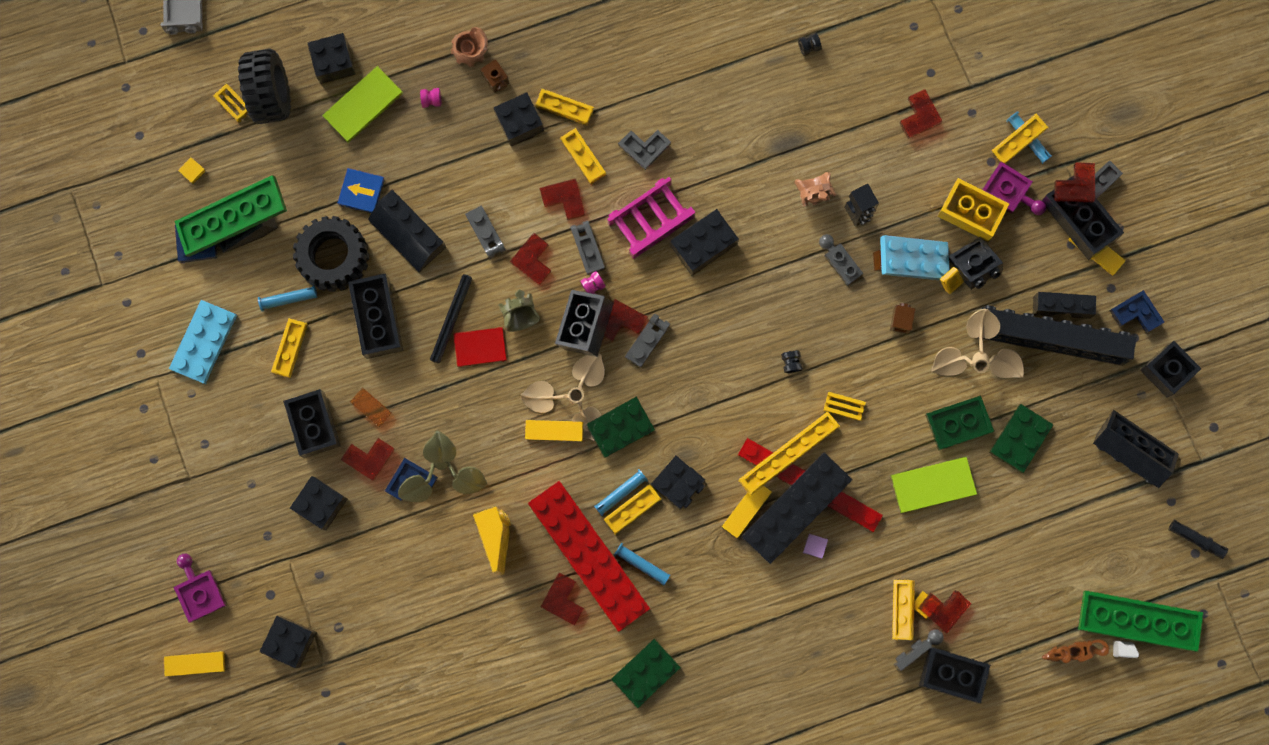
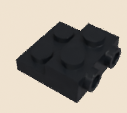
(977, 263)
(678, 483)

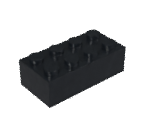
(1085, 223)
(375, 316)

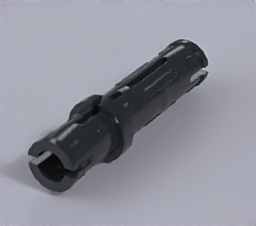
(1198, 539)

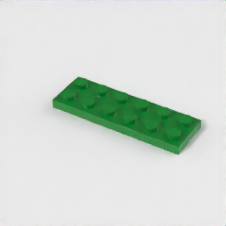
(230, 216)
(1140, 621)

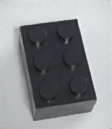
(704, 242)
(584, 323)
(312, 423)
(954, 675)

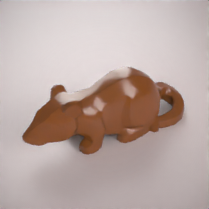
(1078, 651)

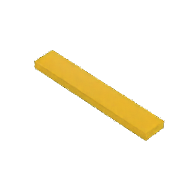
(789, 453)

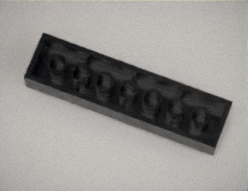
(1063, 337)

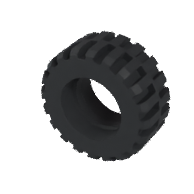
(264, 86)
(317, 234)

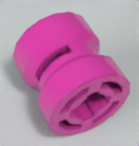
(430, 97)
(587, 283)

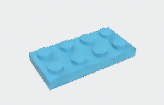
(914, 257)
(203, 342)

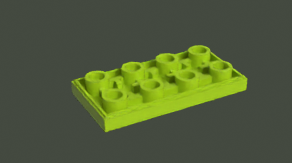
(362, 104)
(933, 485)

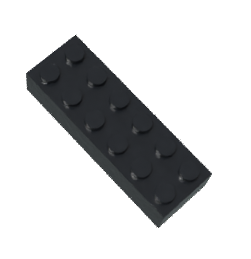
(797, 508)

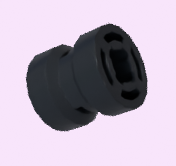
(809, 44)
(792, 361)

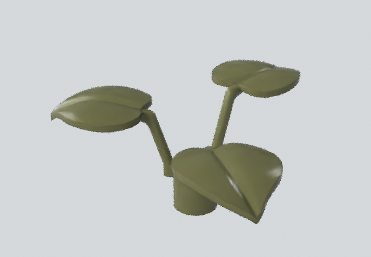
(440, 452)

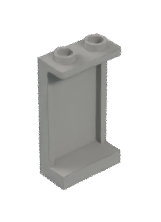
(182, 16)

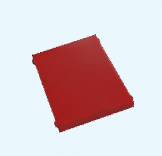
(480, 347)

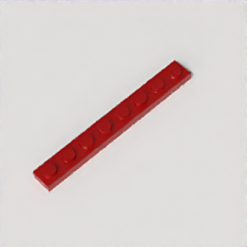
(842, 503)

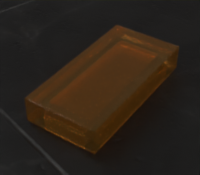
(370, 407)

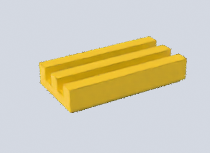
(222, 91)
(847, 399)

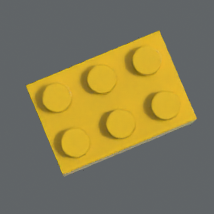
(973, 210)

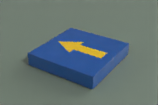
(360, 190)

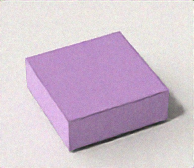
(815, 546)

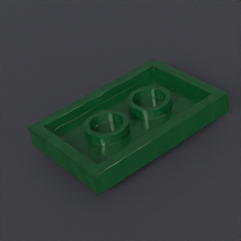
(959, 422)
(620, 427)
(1021, 438)
(645, 673)

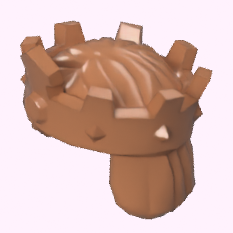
(470, 46)
(815, 189)

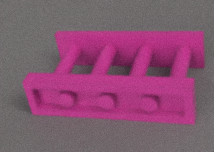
(652, 236)

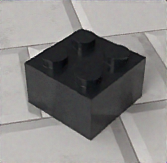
(331, 58)
(518, 119)
(1170, 369)
(318, 503)
(288, 642)

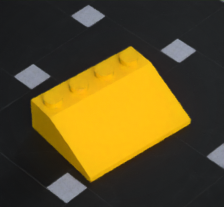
(495, 536)

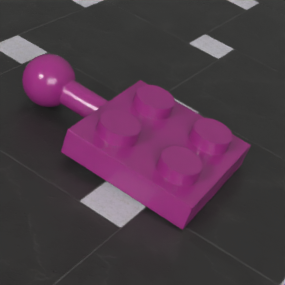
(1011, 187)
(199, 593)

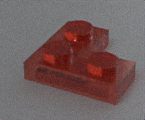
(924, 117)
(1080, 189)
(566, 193)
(527, 259)
(624, 316)
(370, 463)
(557, 602)
(944, 614)

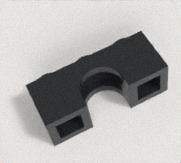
(861, 205)
(1061, 303)

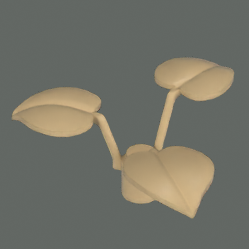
(982, 325)
(587, 369)

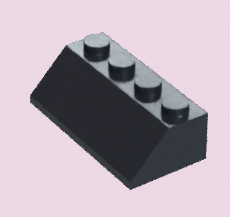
(406, 231)
(1136, 449)

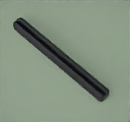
(451, 318)

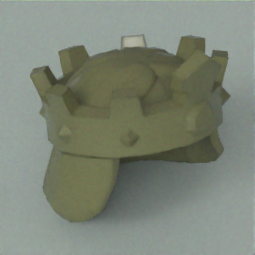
(519, 312)

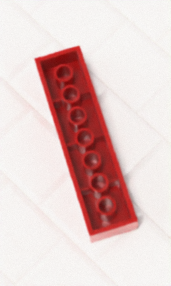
(589, 556)

